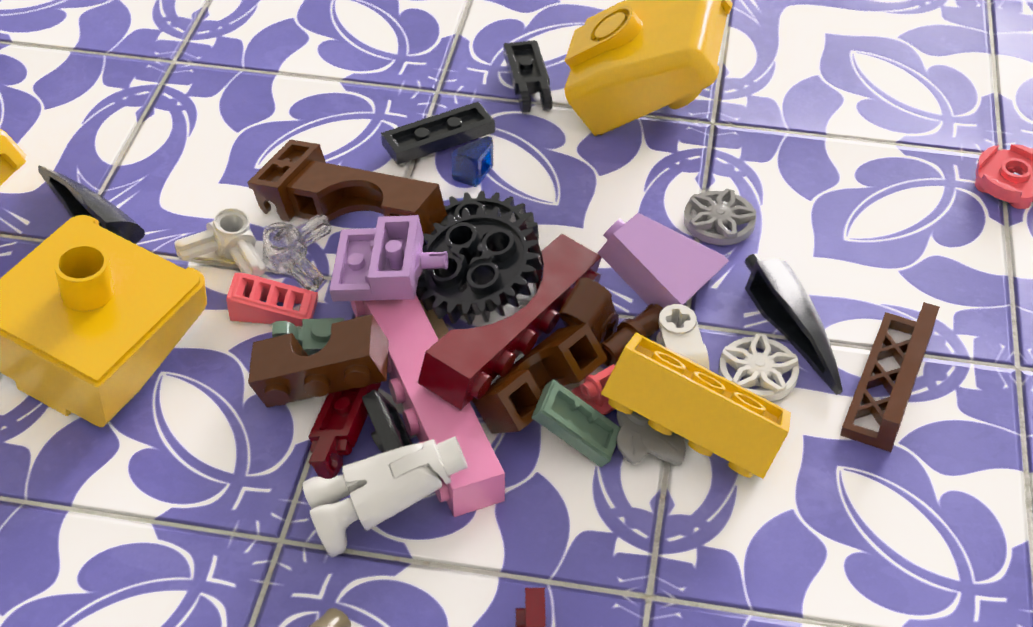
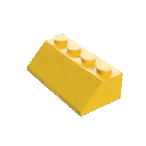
(697, 406)

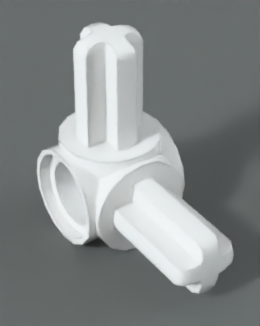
(227, 237)

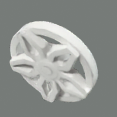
(760, 368)

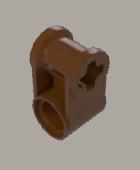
(593, 305)

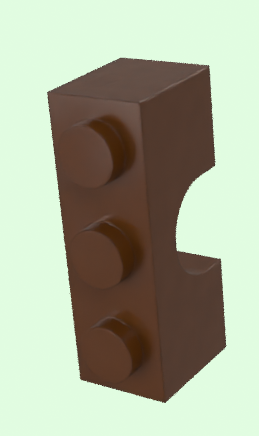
(563, 356)
(351, 359)

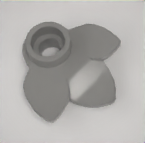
(638, 439)

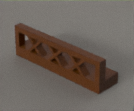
(905, 378)

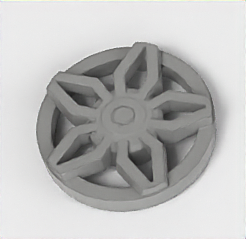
(719, 217)

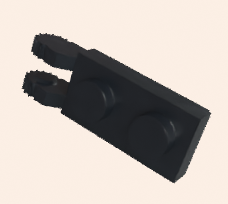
(528, 73)

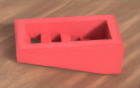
(249, 291)

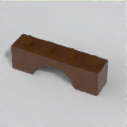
(341, 190)

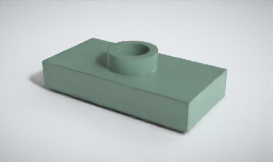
(576, 423)

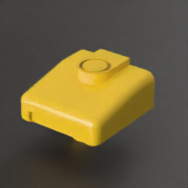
(643, 59)
(92, 319)

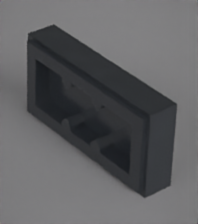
(388, 425)

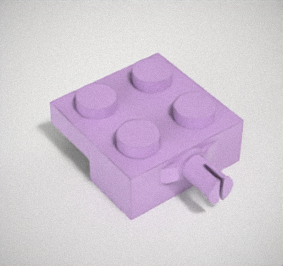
(382, 261)

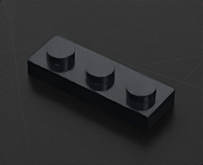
(437, 132)

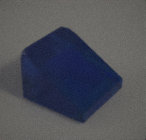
(472, 161)

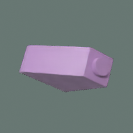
(659, 261)

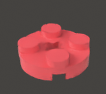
(996, 175)

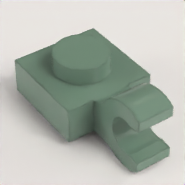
(312, 335)

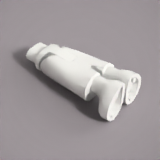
(379, 488)

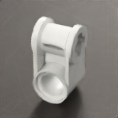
(681, 334)

